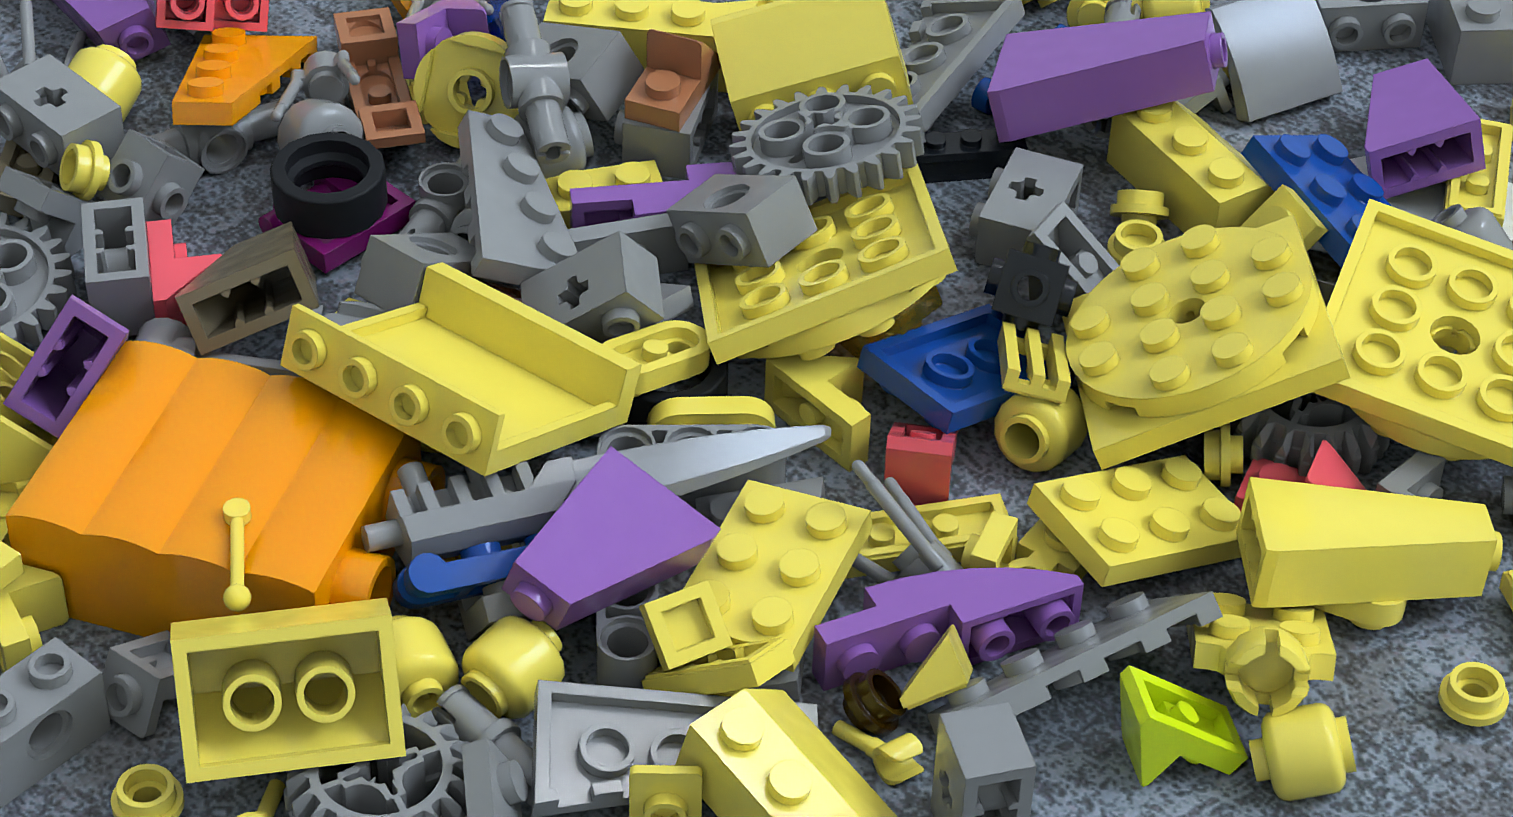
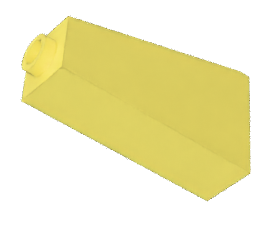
(1360, 545)

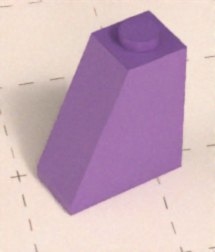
(1419, 130)
(66, 366)
(607, 544)

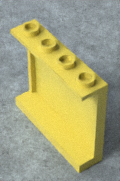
(468, 372)

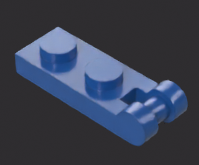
(433, 581)

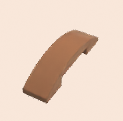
(382, 94)

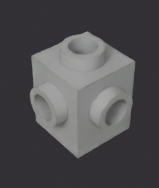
(154, 172)

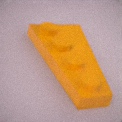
(233, 73)

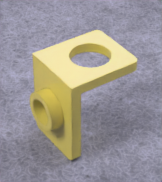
(665, 791)

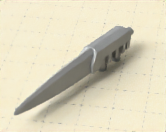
(520, 505)

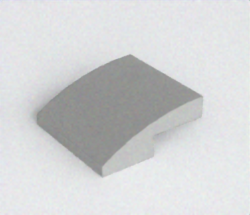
(1276, 55)

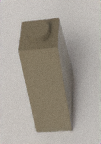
(248, 289)

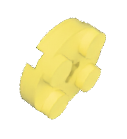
(443, 70)

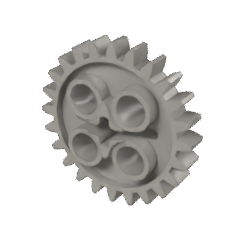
(832, 141)
(33, 280)

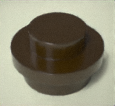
(873, 702)

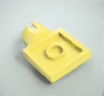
(1264, 652)

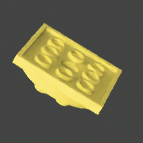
(838, 283)
(1394, 304)
(1199, 337)

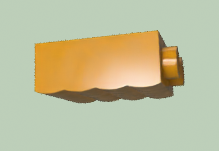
(155, 452)

